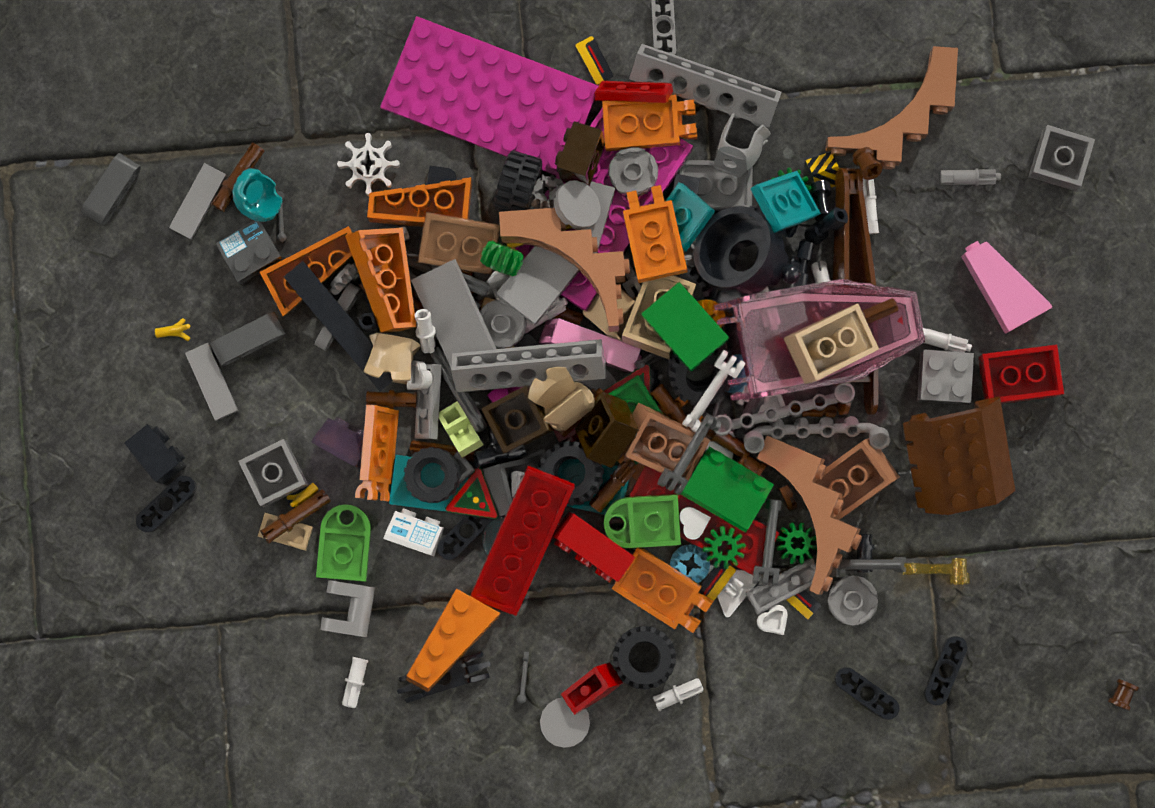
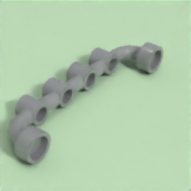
(843, 394)
(754, 439)

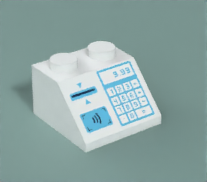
(413, 532)

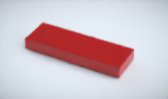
(633, 91)

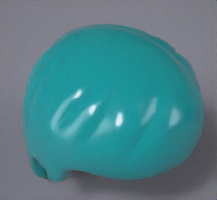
(256, 195)

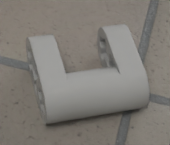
(359, 609)

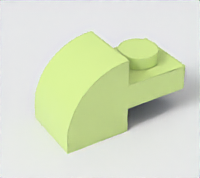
(459, 429)

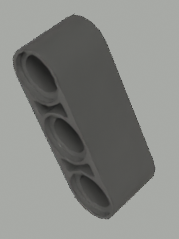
(111, 189)
(248, 339)

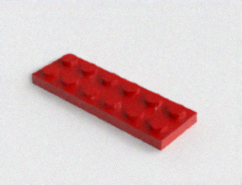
(754, 537)
(522, 540)

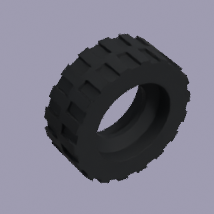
(414, 469)

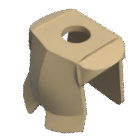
(598, 316)
(391, 355)
(561, 398)

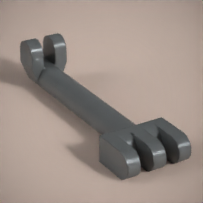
(674, 478)
(896, 565)
(766, 569)

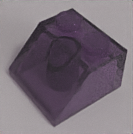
(340, 441)

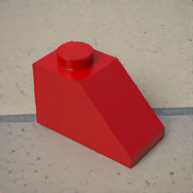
(591, 688)

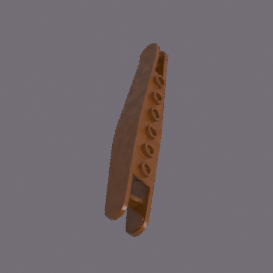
(854, 260)

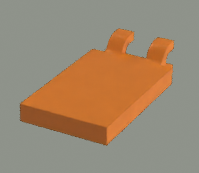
(646, 123)
(654, 237)
(378, 452)
(662, 591)

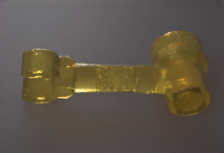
(957, 570)

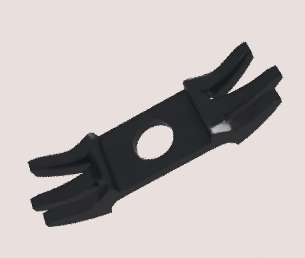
(459, 677)

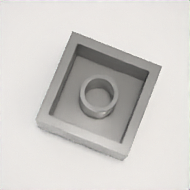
(1061, 158)
(945, 377)
(273, 473)

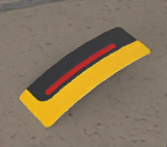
(594, 60)
(716, 581)
(804, 603)

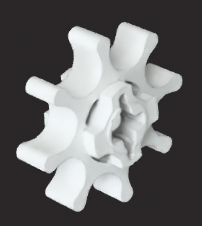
(357, 164)

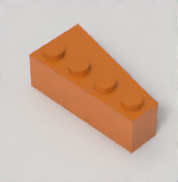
(410, 204)
(322, 259)
(385, 276)
(454, 633)

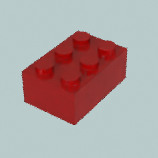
(1021, 374)
(592, 548)

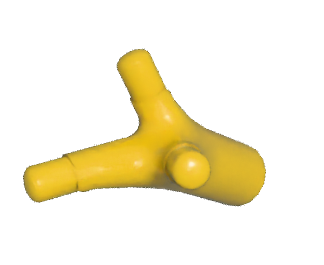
(174, 330)
(302, 496)

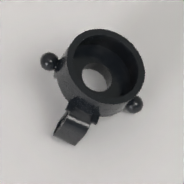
(722, 242)

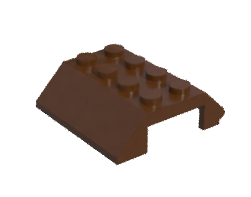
(960, 459)

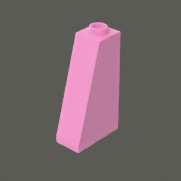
(1003, 287)
(616, 353)

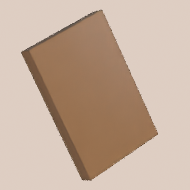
(456, 238)

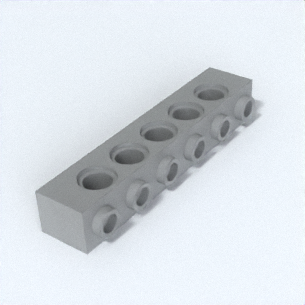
(716, 80)
(523, 364)

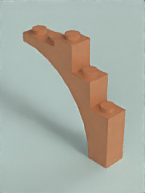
(935, 94)
(543, 230)
(831, 534)

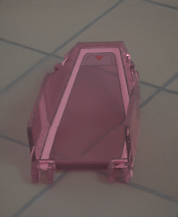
(772, 315)

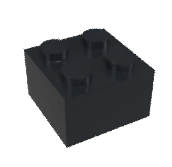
(156, 454)

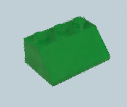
(727, 489)

